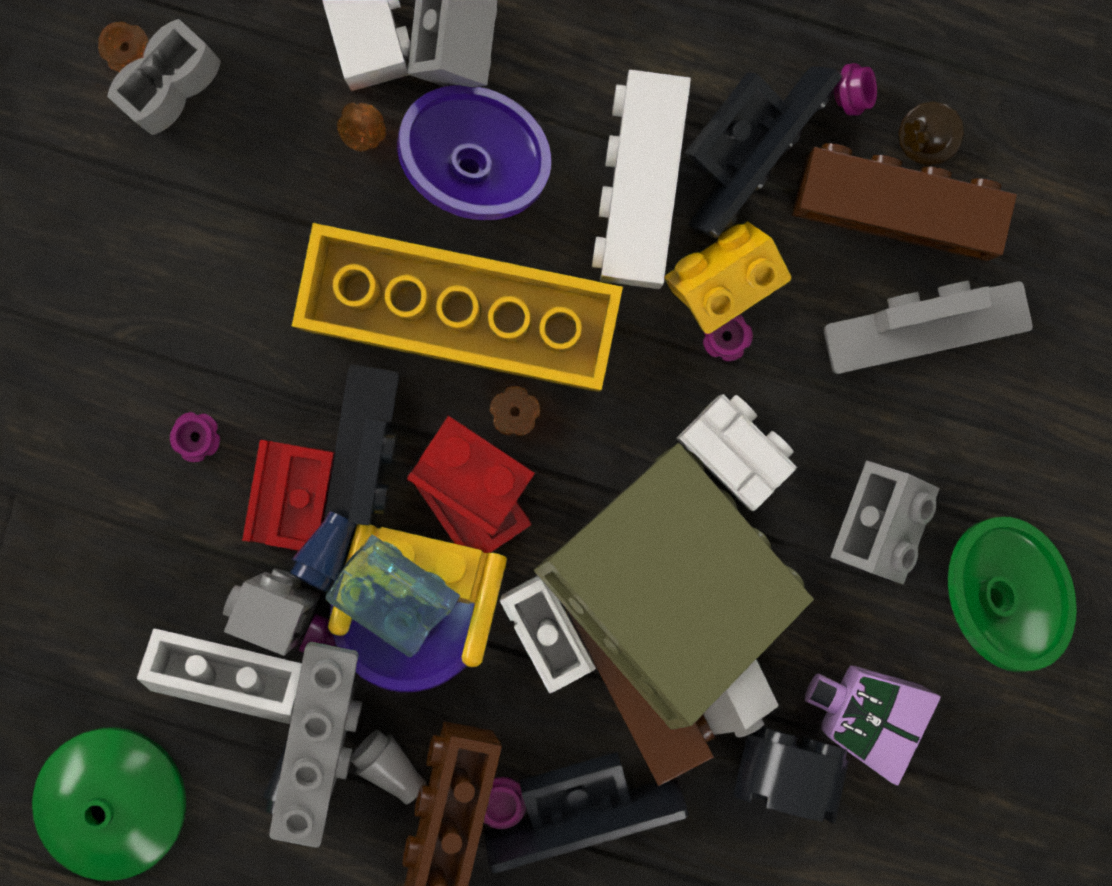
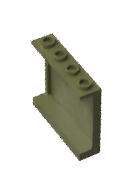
(676, 587)

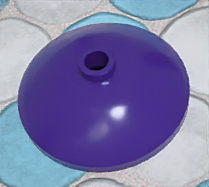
(478, 133)
(431, 666)

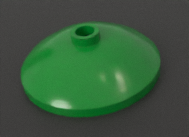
(1012, 594)
(134, 787)

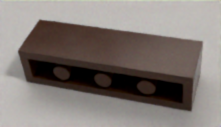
(904, 203)
(664, 750)

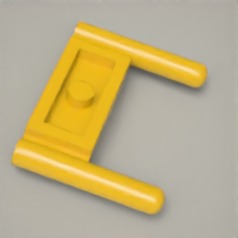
(463, 569)

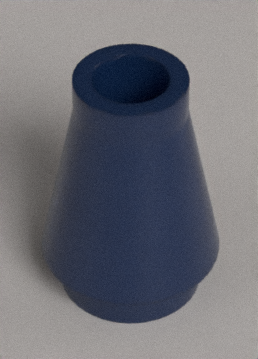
(324, 552)

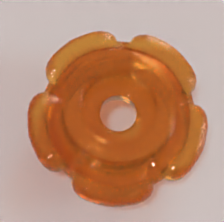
(117, 34)
(361, 126)
(514, 397)

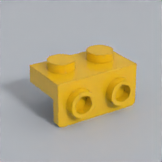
(728, 276)

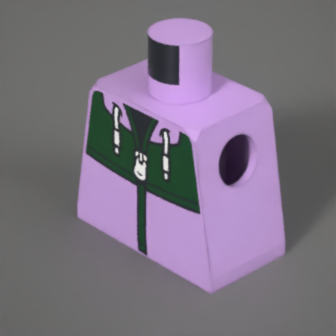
(874, 717)

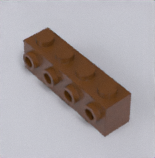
(452, 806)

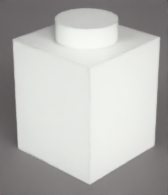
(742, 704)

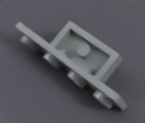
(928, 326)
(316, 743)

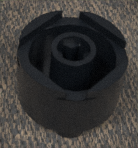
(792, 777)

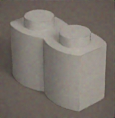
(171, 70)

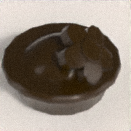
(931, 133)

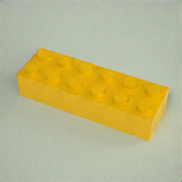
(457, 307)

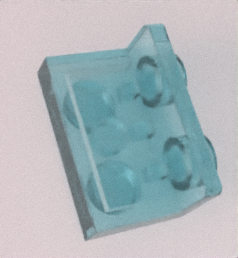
(391, 595)

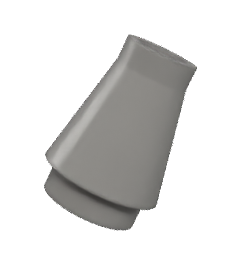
(386, 765)

